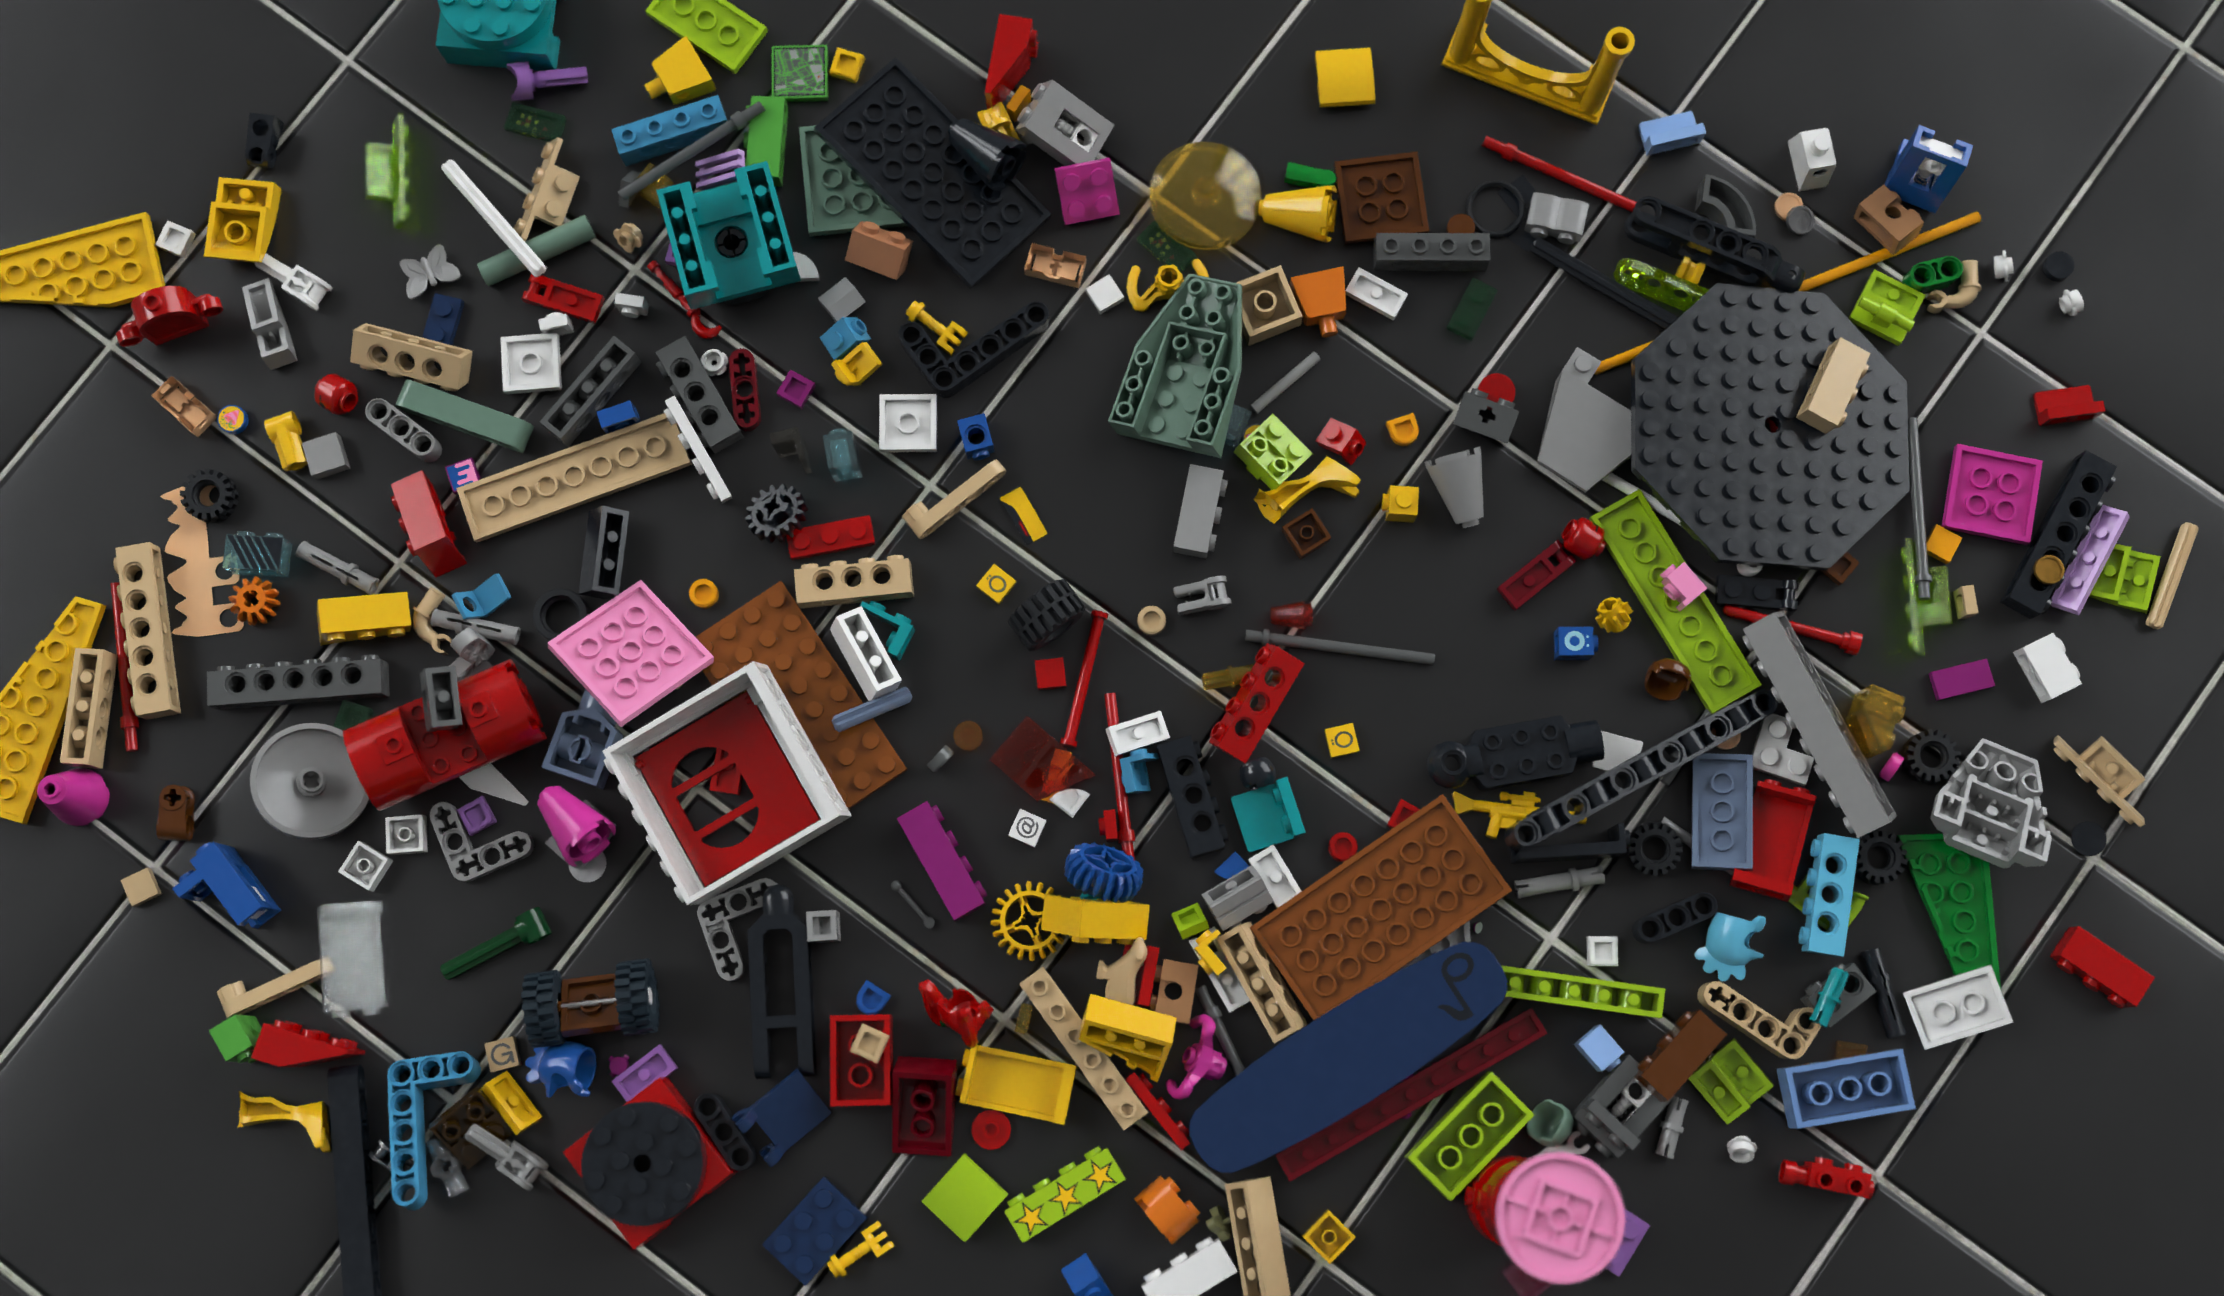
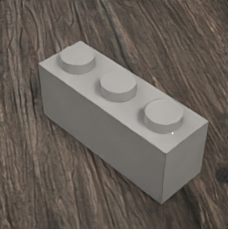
(1199, 511)

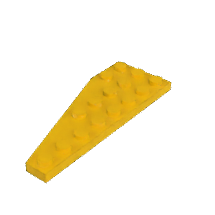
(85, 266)
(36, 707)

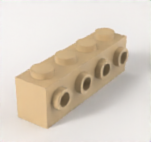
(1257, 1237)

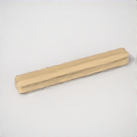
(2171, 575)

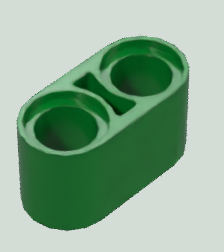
(1932, 274)

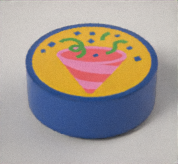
(232, 419)

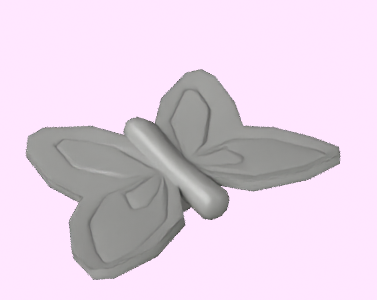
(427, 270)

